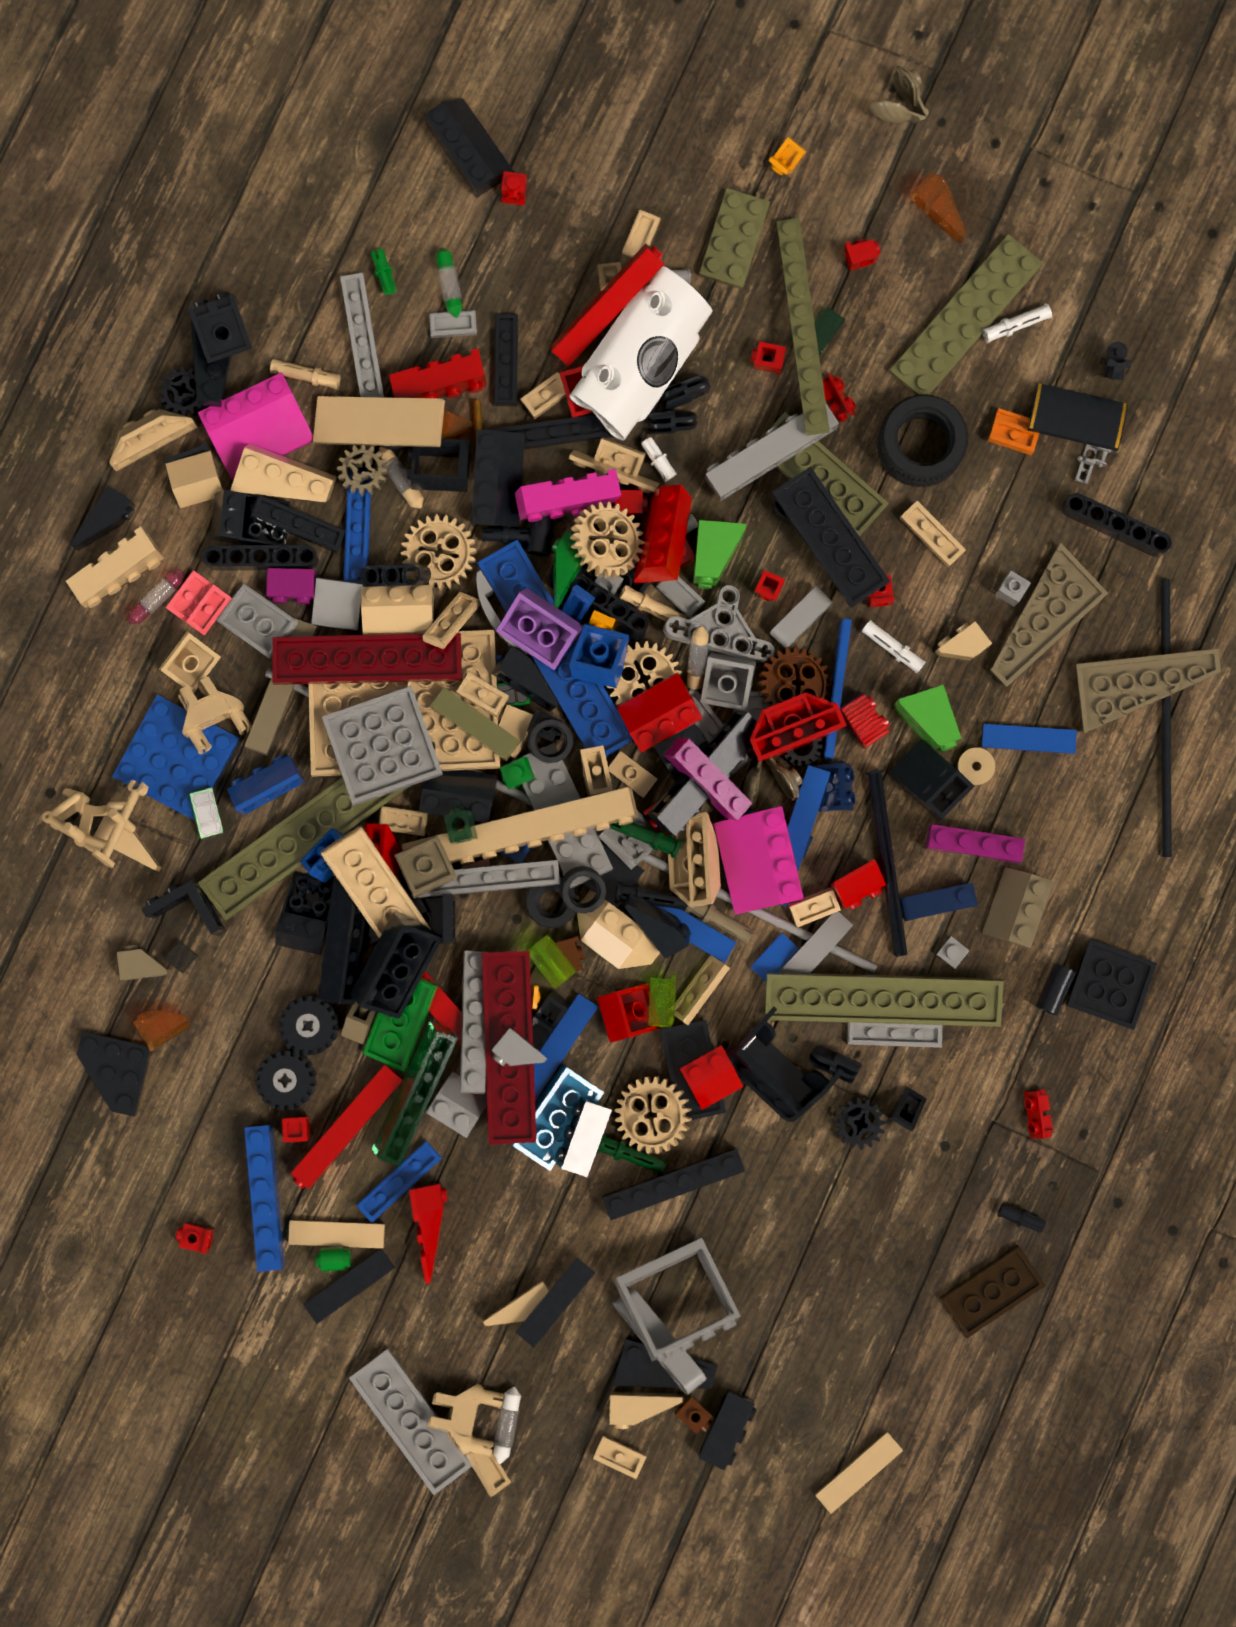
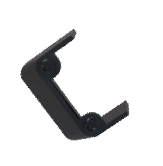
(774, 1075)

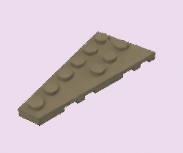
(1055, 606)
(1126, 685)

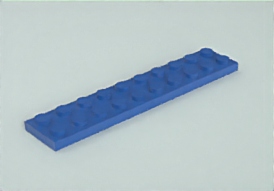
(582, 701)

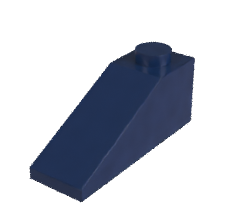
(939, 901)

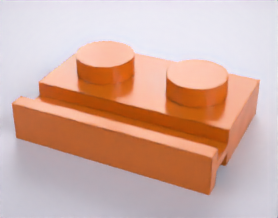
(1011, 432)

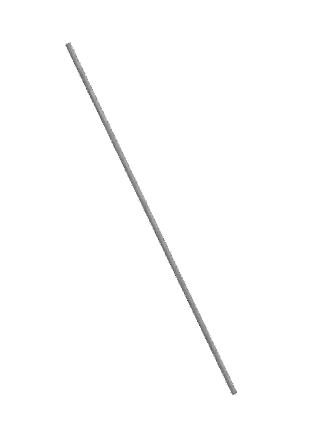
(662, 865)

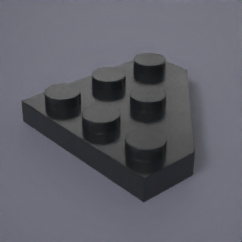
(116, 1069)

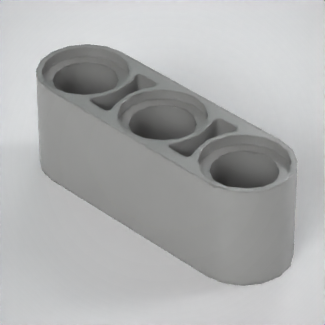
(801, 617)

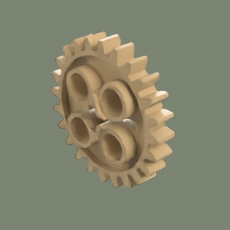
(444, 532)
(607, 559)
(663, 669)
(673, 1112)

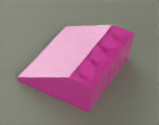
(257, 416)
(758, 860)

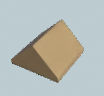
(194, 479)
(189, 662)

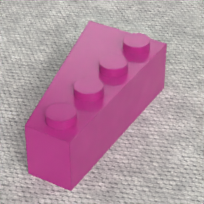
(566, 496)

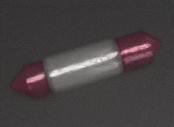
(155, 597)

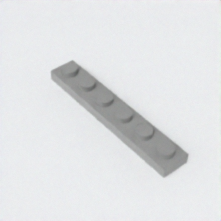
(362, 335)
(500, 878)
(472, 1026)

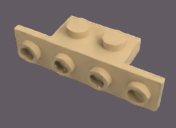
(619, 457)

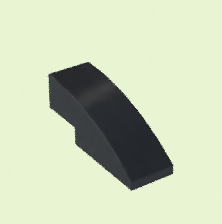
(548, 1018)

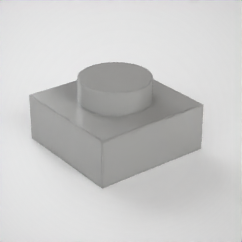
(610, 583)
(952, 952)

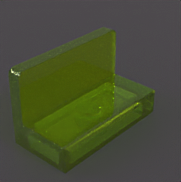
(551, 961)
(662, 1001)

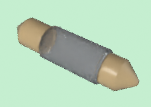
(398, 476)
(697, 658)

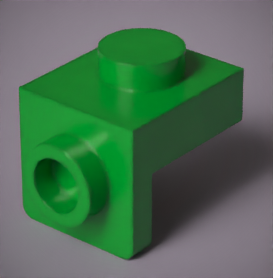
(517, 773)

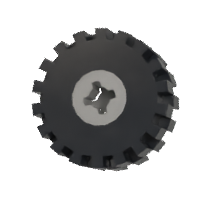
(323, 1027)
(298, 1080)

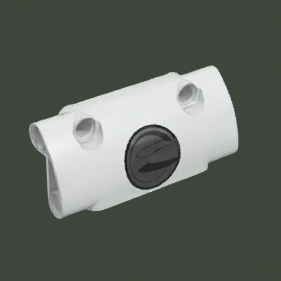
(642, 352)

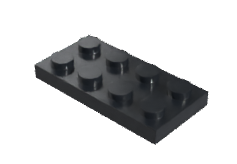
(682, 1046)

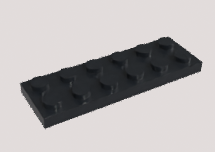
(830, 537)

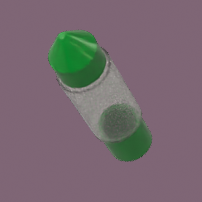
(449, 282)

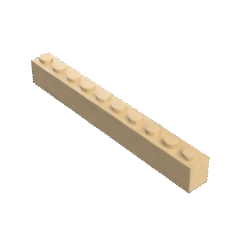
(541, 825)

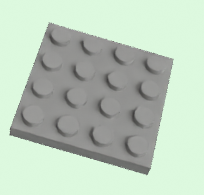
(382, 745)

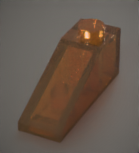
(937, 202)

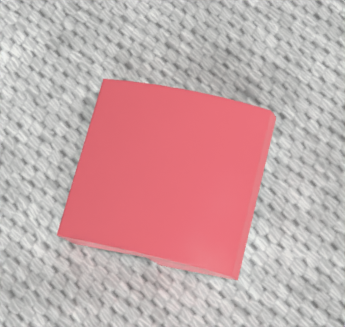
(198, 602)

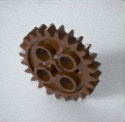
(774, 682)

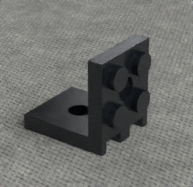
(214, 314)
(178, 894)
(442, 916)

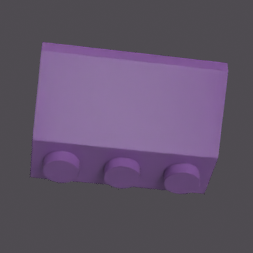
(539, 628)

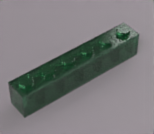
(414, 1093)

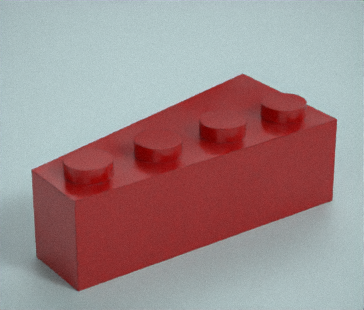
(441, 378)

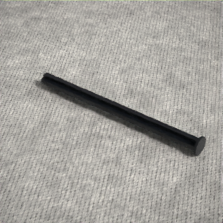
(887, 862)

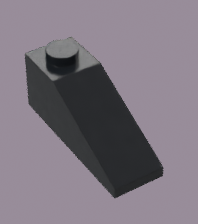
(107, 515)
(522, 675)
(659, 925)

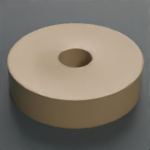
(979, 756)

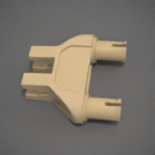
(208, 711)
(462, 1418)

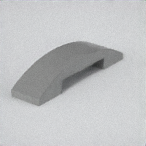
(484, 592)
(818, 945)

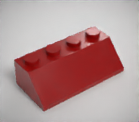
(663, 535)

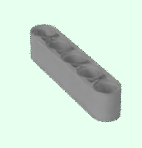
(680, 1365)

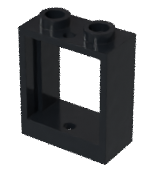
(447, 448)

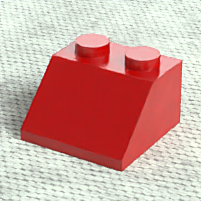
(859, 884)
(626, 1012)
(711, 1077)

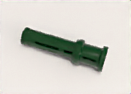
(657, 840)
(619, 1147)

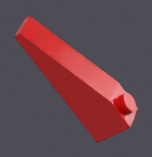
(428, 1211)

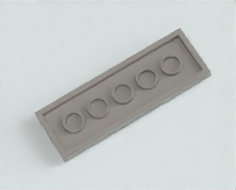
(556, 787)
(405, 1417)

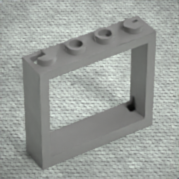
(697, 1247)

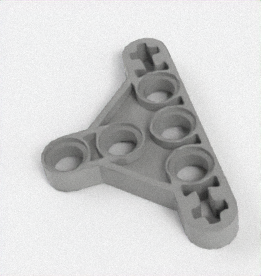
(733, 631)

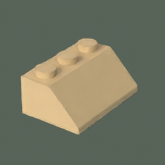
(397, 609)

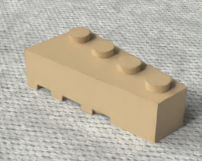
(278, 476)
(115, 569)

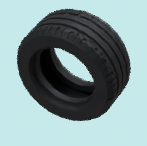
(932, 409)

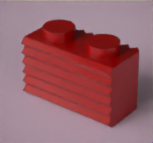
(865, 720)

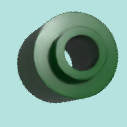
(333, 1258)

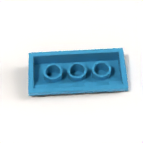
(555, 1113)

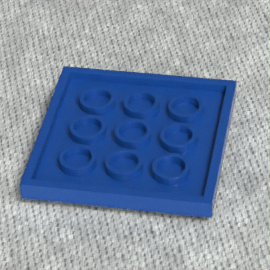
(170, 761)

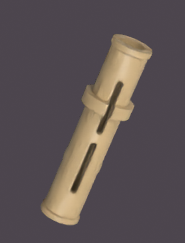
(307, 374)
(645, 603)

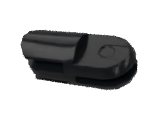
(685, 391)
(670, 421)
(833, 1061)

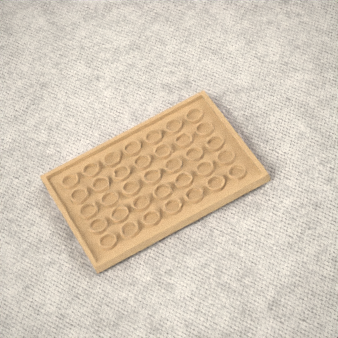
(451, 744)

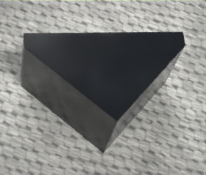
(908, 1109)

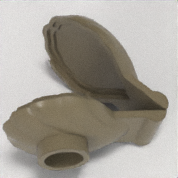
(908, 85)
(787, 780)

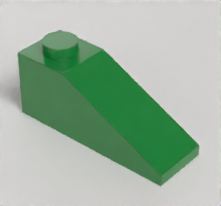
(564, 566)

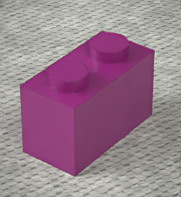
(291, 585)

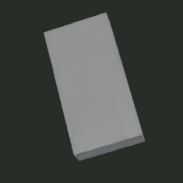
(446, 325)
(681, 596)

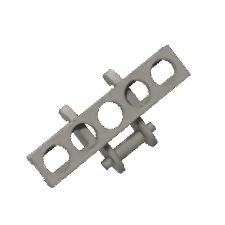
(1090, 461)

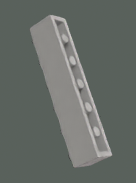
(763, 455)

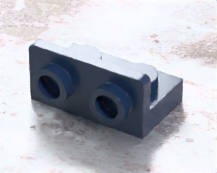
(838, 792)

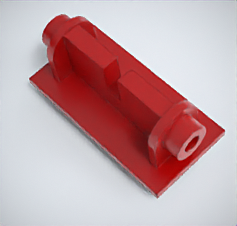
(843, 405)
(1038, 1125)

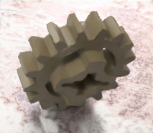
(354, 465)

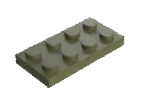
(734, 239)

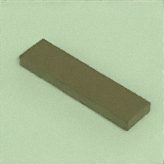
(475, 724)

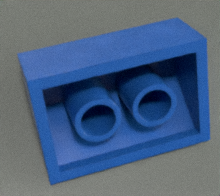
(265, 784)

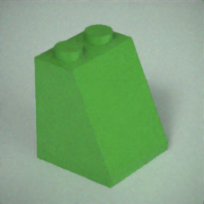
(714, 550)
(930, 718)

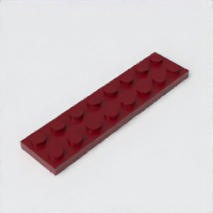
(363, 659)
(508, 1087)

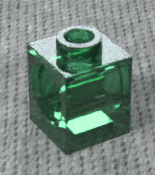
(468, 833)

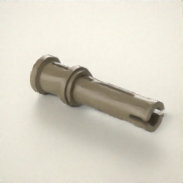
(710, 914)

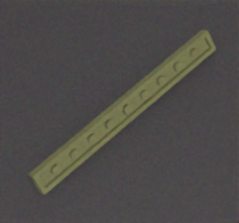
(803, 327)

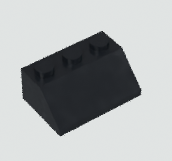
(460, 789)

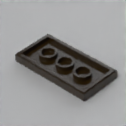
(992, 1291)

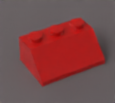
(659, 712)

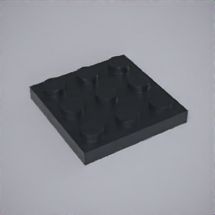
(1111, 984)

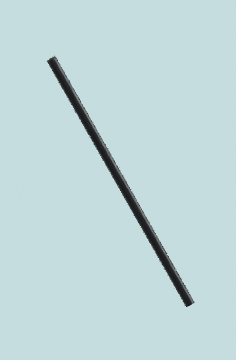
(1166, 726)

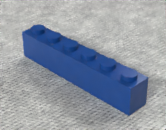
(264, 1198)

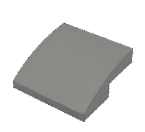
(627, 848)

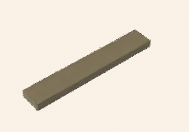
(274, 705)

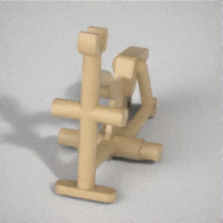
(79, 803)

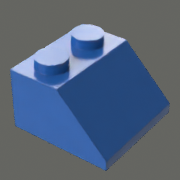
(599, 656)

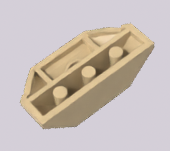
(148, 435)
(696, 869)
(615, 936)

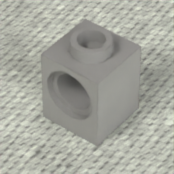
(1012, 588)

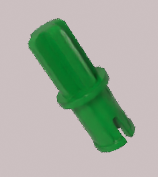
(384, 272)

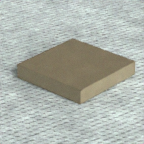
(426, 866)

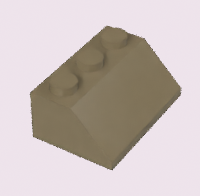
(1017, 907)

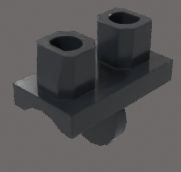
(1116, 361)

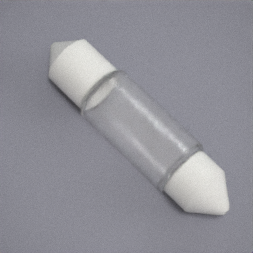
(506, 1425)

